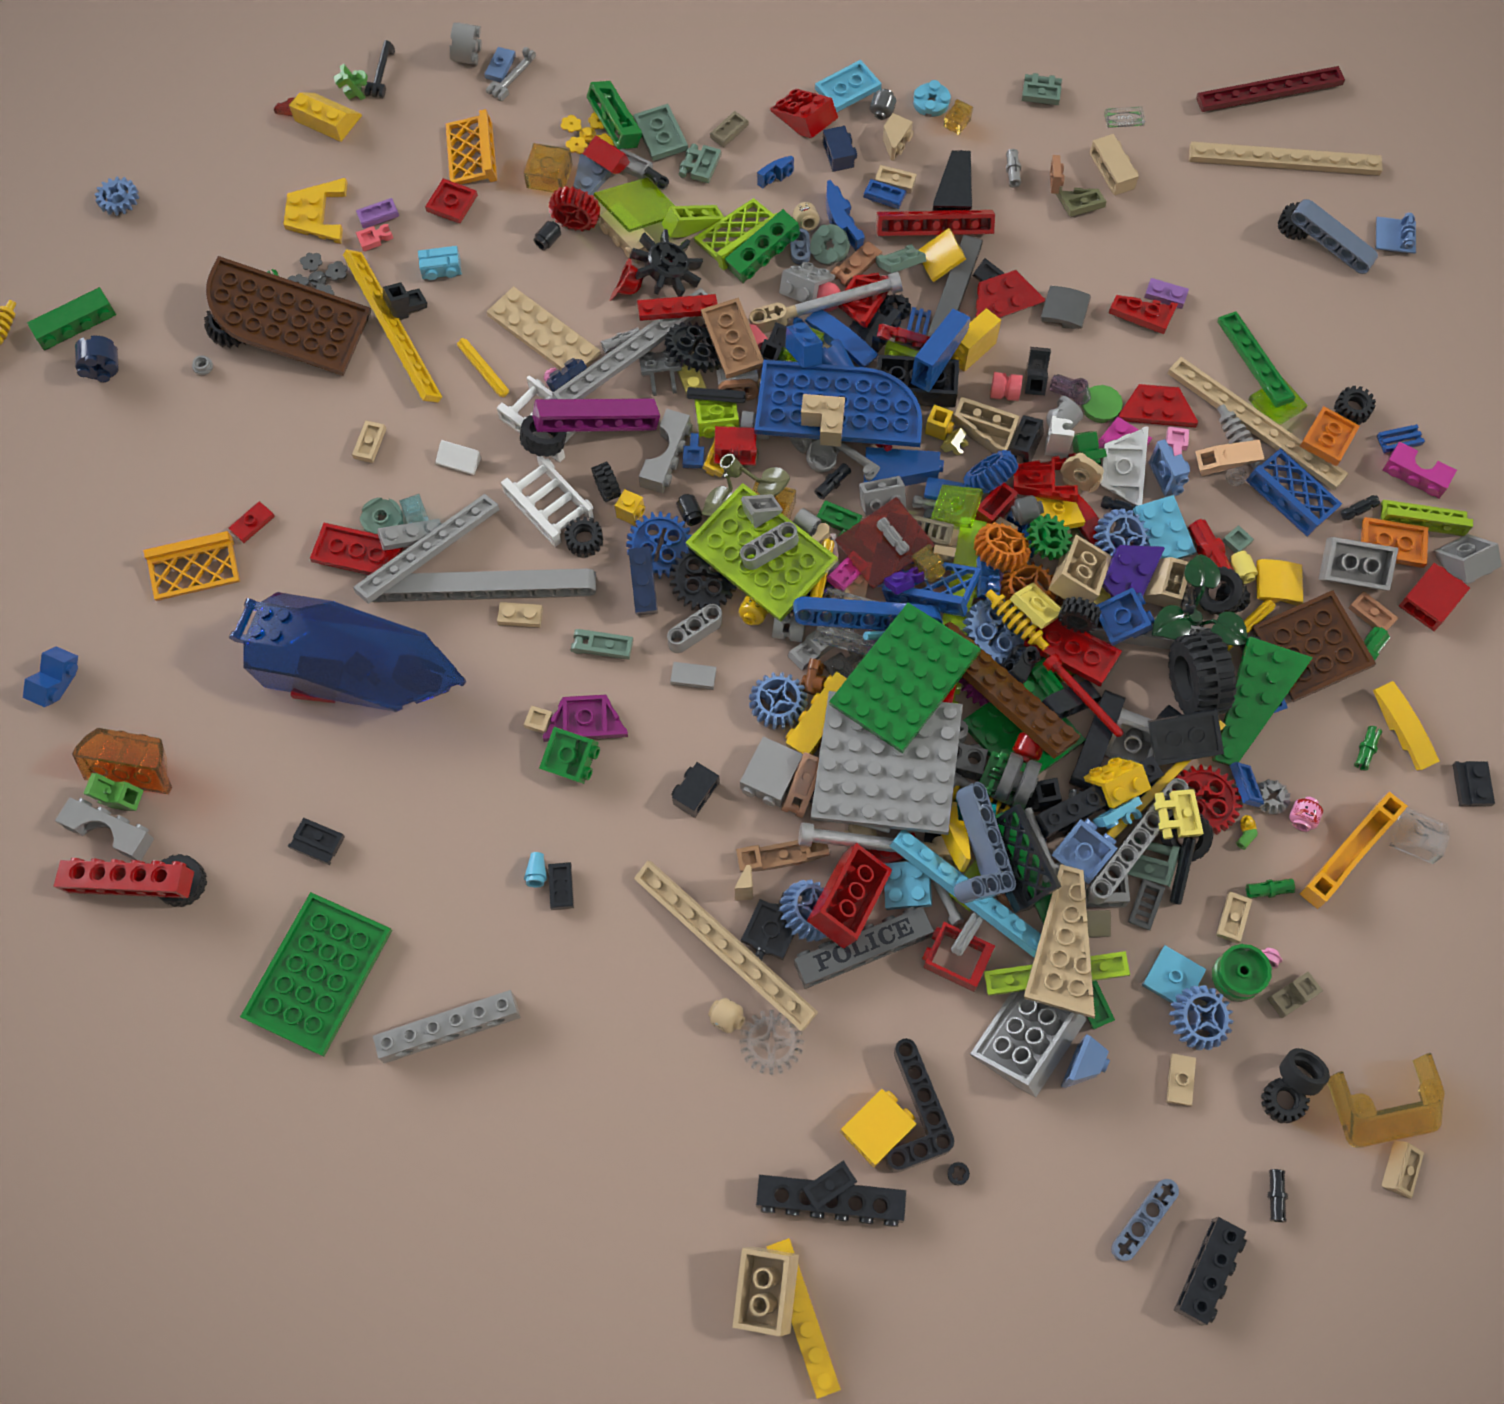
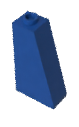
(939, 349)
(910, 465)

